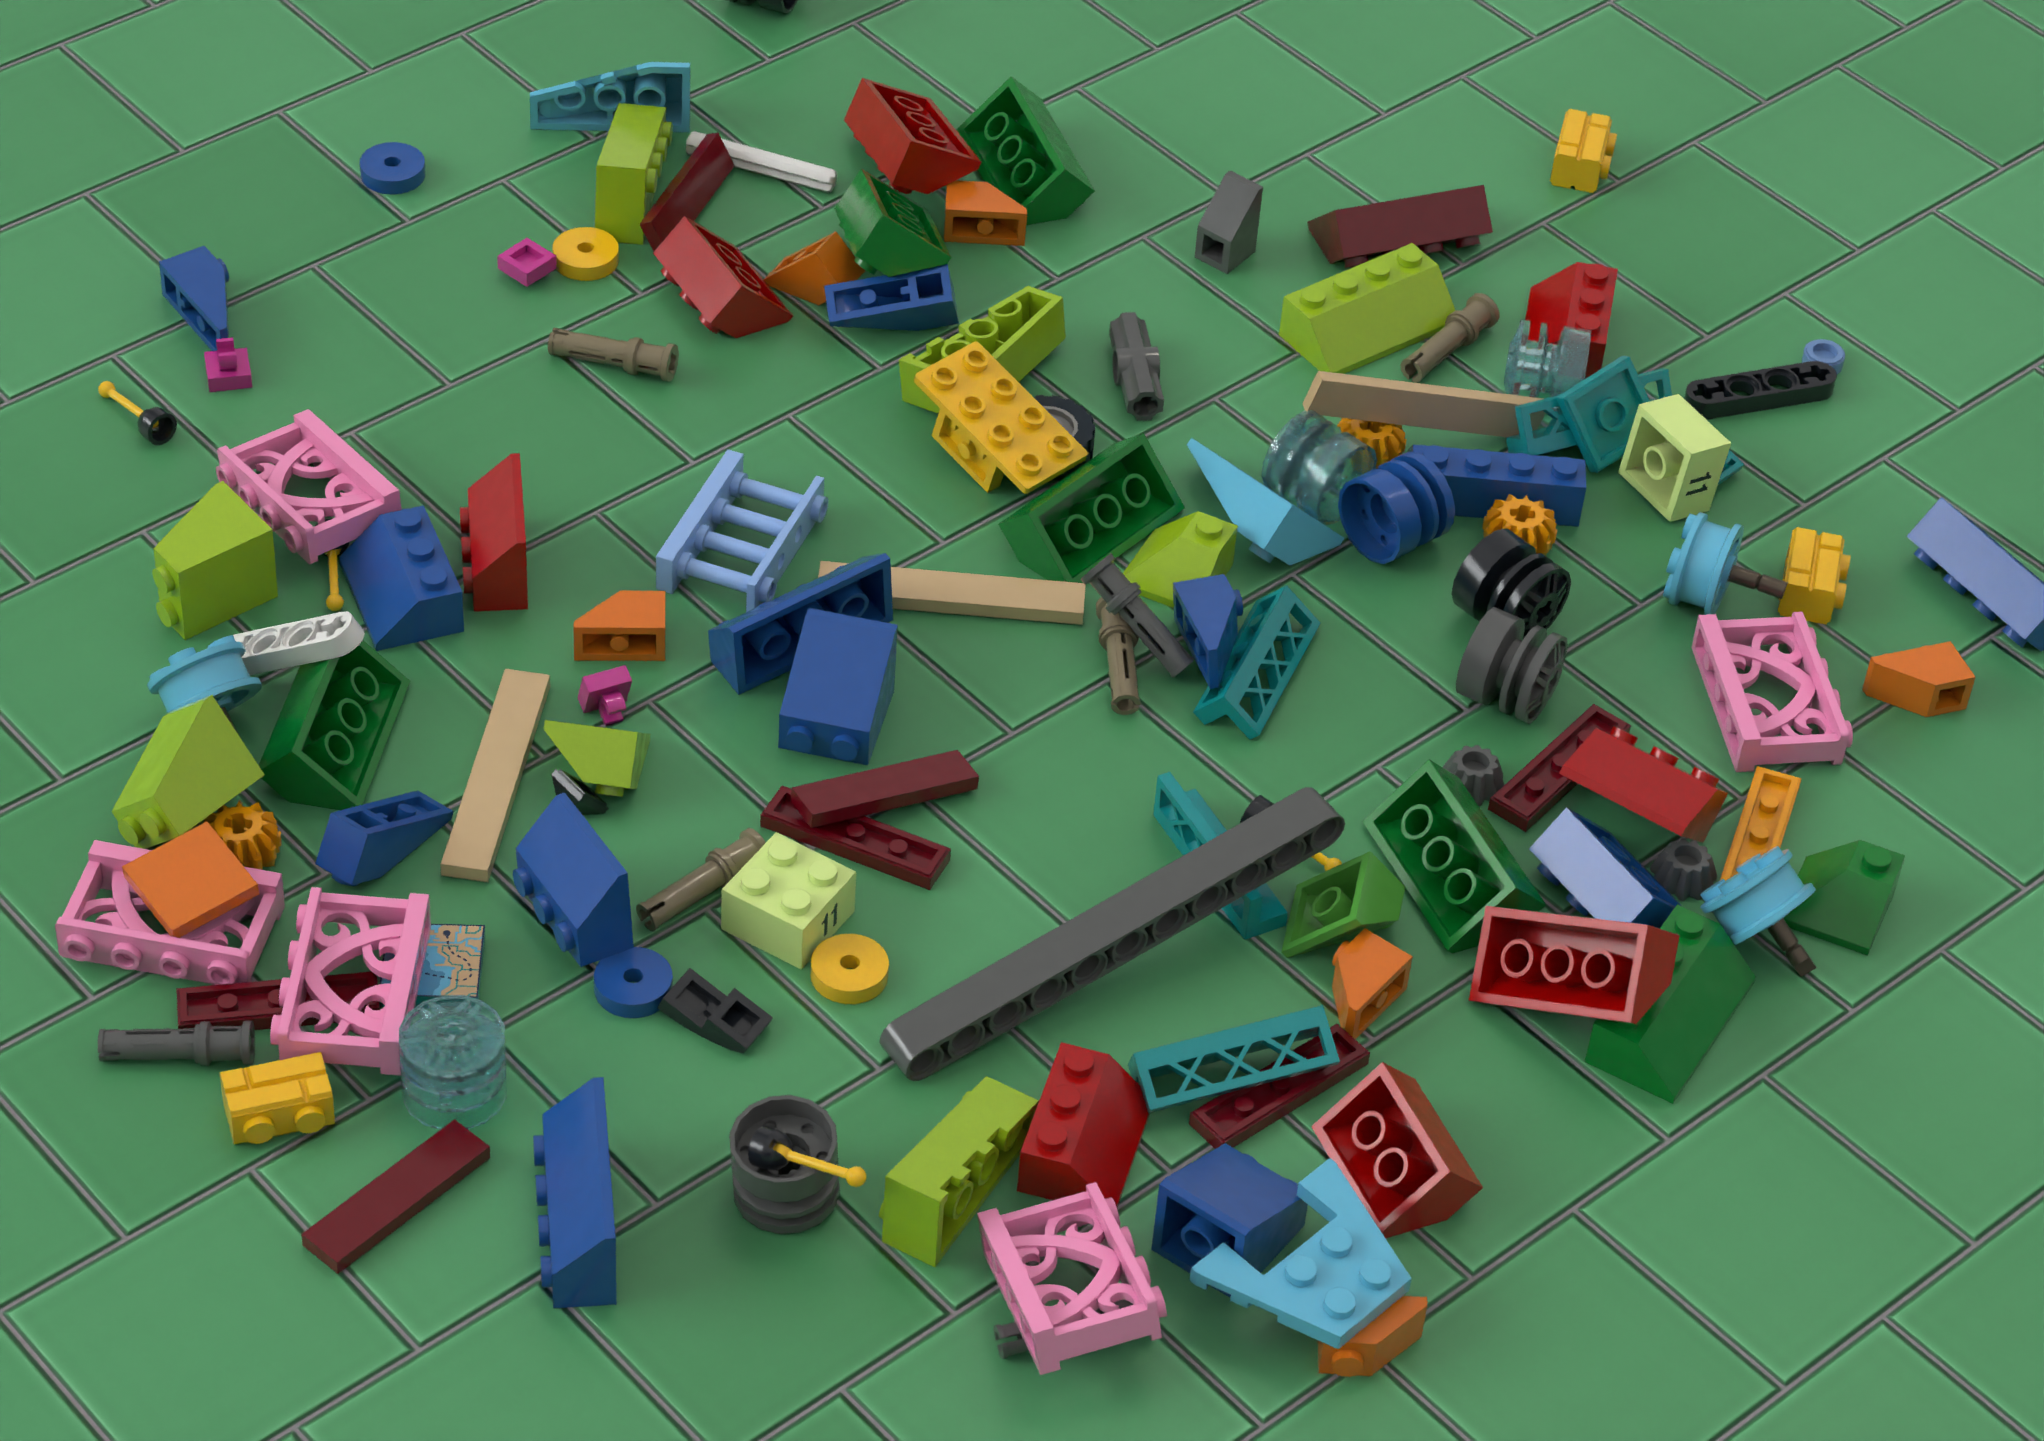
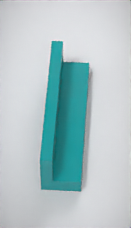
(1558, 433)
(1255, 650)
(1192, 824)
(1228, 1045)

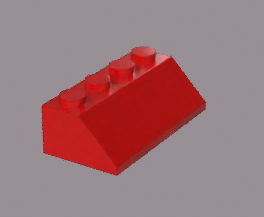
(908, 138)
(1571, 964)

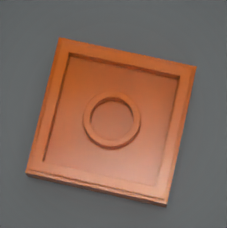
(190, 880)

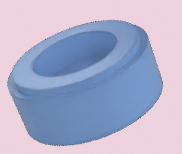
(1826, 352)

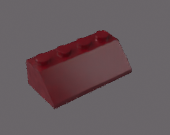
(1385, 226)

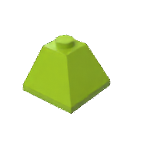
(1181, 552)
(601, 755)

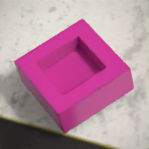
(527, 262)

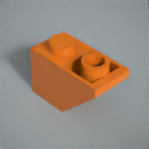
(1921, 679)

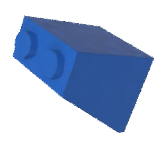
(838, 686)
(1226, 1201)

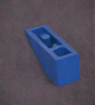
(197, 291)
(897, 302)
(1207, 620)
(376, 836)

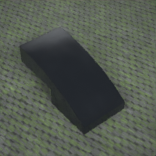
(705, 1010)

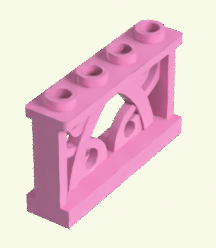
(292, 452)
(1750, 738)
(402, 931)
(129, 943)
(1072, 1328)

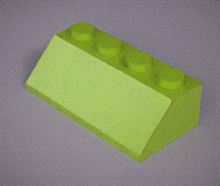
(1367, 311)

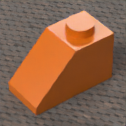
(982, 215)
(814, 267)
(623, 628)
(1367, 979)
(1378, 1341)

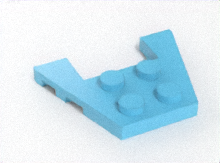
(1329, 1282)

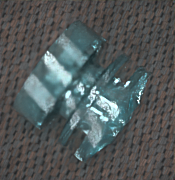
(1544, 365)
(1313, 462)
(453, 1061)

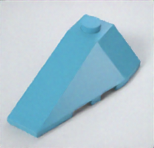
(593, 101)
(1263, 515)

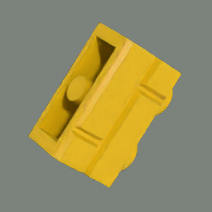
(1583, 151)
(1813, 575)
(277, 1099)

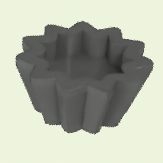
(1477, 771)
(1684, 869)

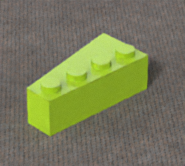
(630, 169)
(1015, 333)
(954, 1170)

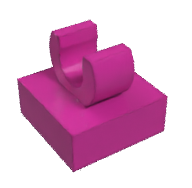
(227, 367)
(606, 692)

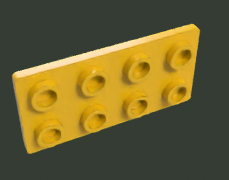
(995, 423)

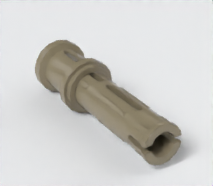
(1460, 329)
(631, 355)
(1119, 643)
(715, 873)

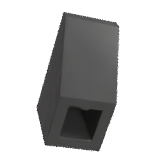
(1230, 223)

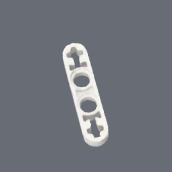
(300, 642)

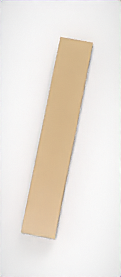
(1417, 404)
(983, 595)
(495, 776)

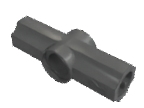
(1136, 366)

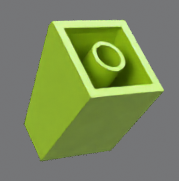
(214, 564)
(184, 775)

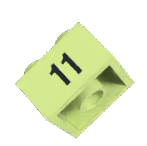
(1674, 457)
(788, 900)

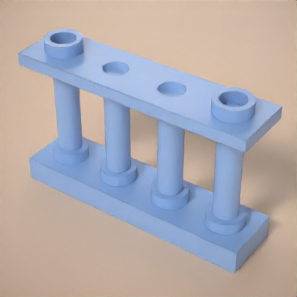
(713, 507)

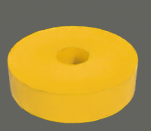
(586, 253)
(853, 985)

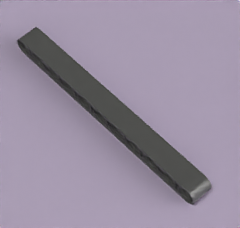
(1110, 934)

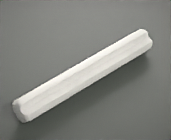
(773, 164)

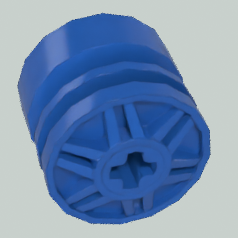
(1396, 507)

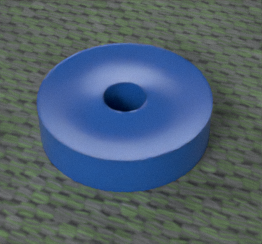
(392, 168)
(629, 999)

